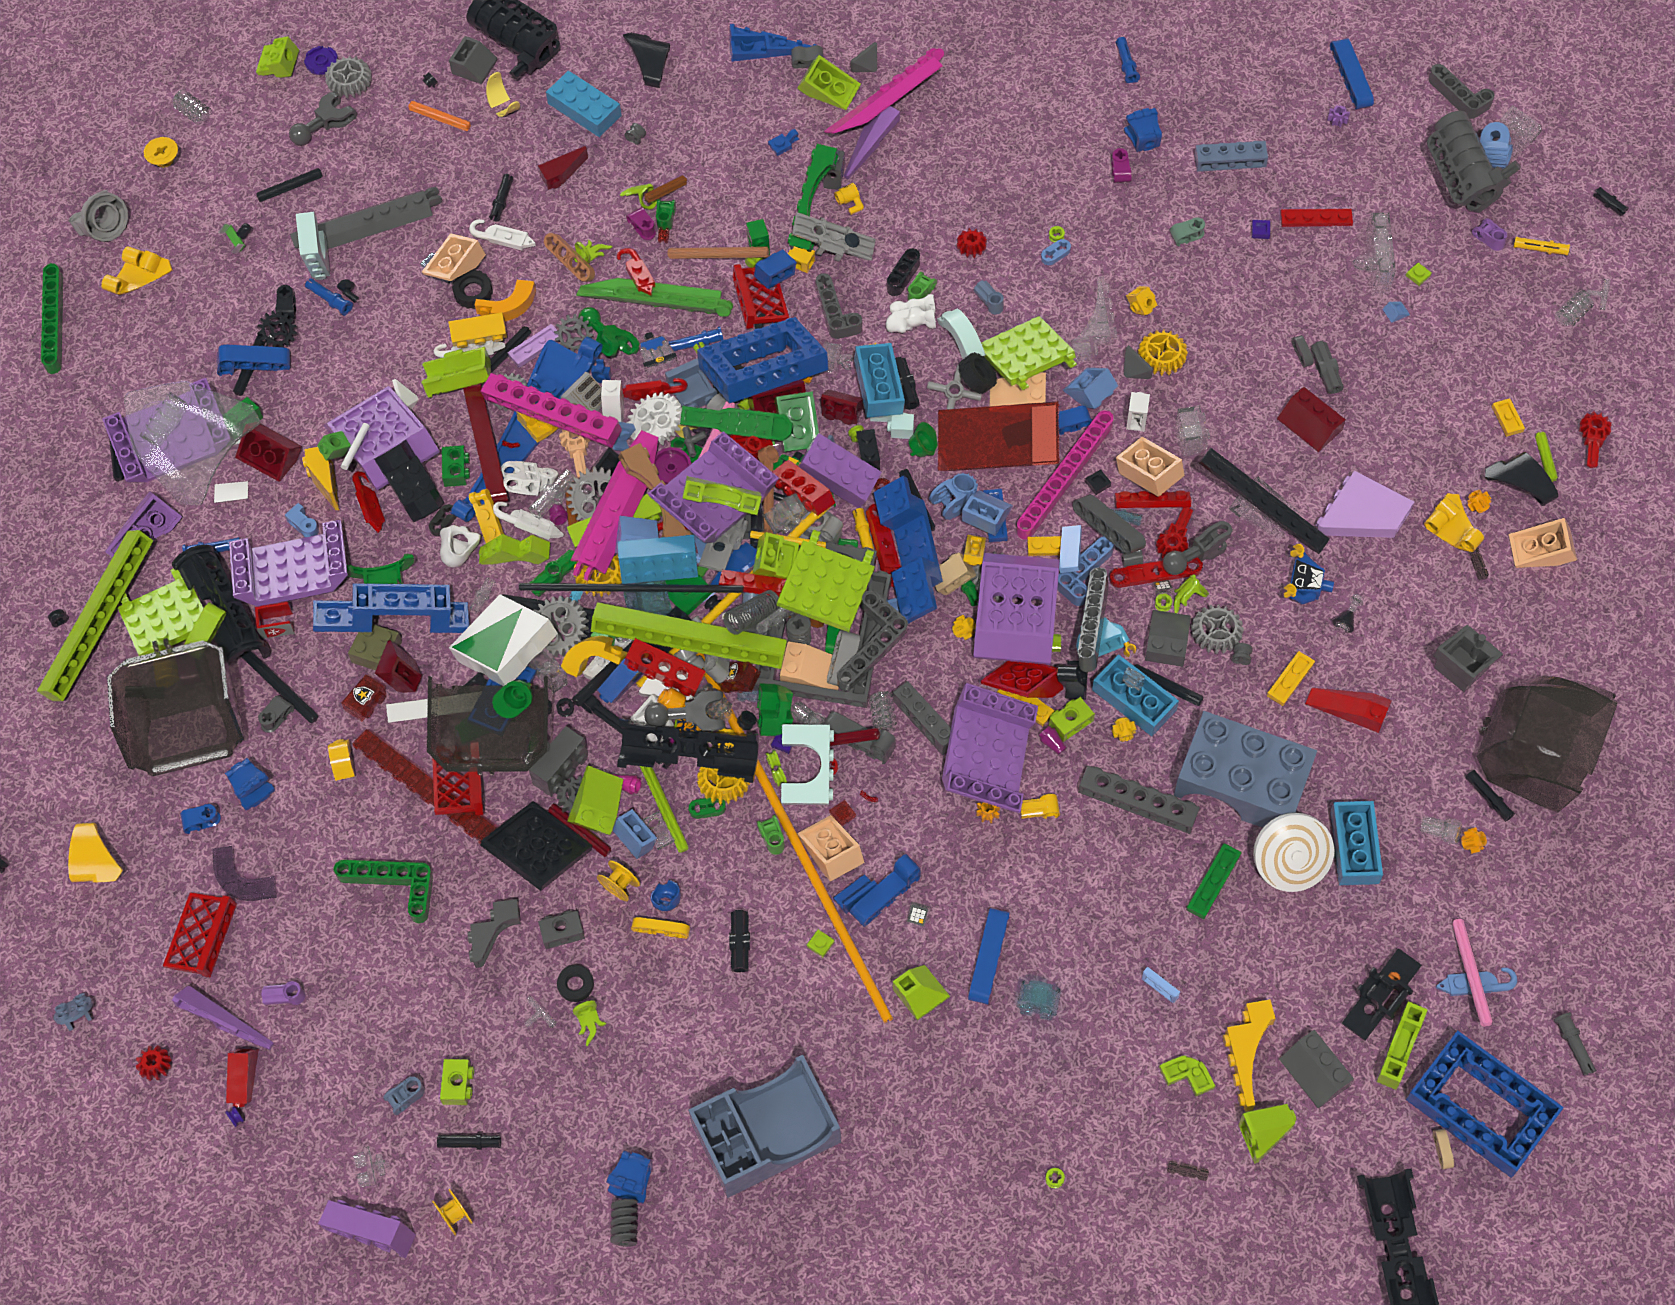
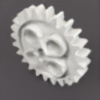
(657, 416)

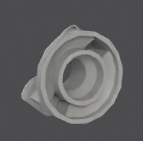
(110, 222)
(830, 528)

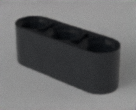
(909, 265)

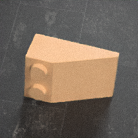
(455, 258)
(1006, 394)
(1543, 545)
(806, 666)
(831, 848)

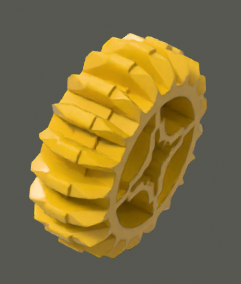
(1170, 359)
(611, 576)
(726, 787)

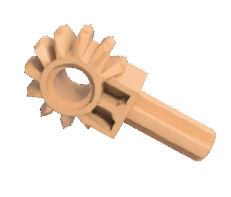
(576, 449)

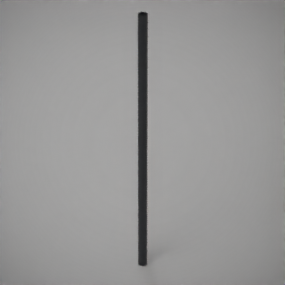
(631, 587)

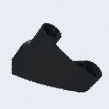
(650, 56)
(1526, 474)

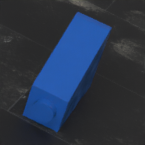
(618, 683)

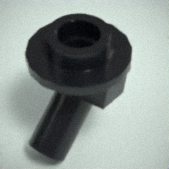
(346, 287)

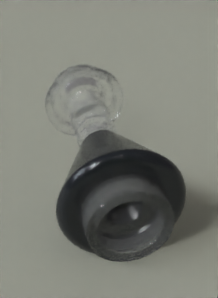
(1346, 620)

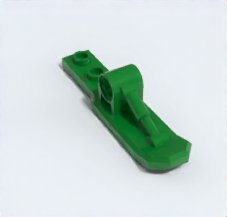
(739, 422)

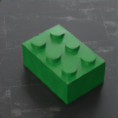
(802, 413)

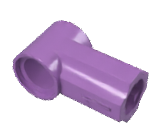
(282, 994)

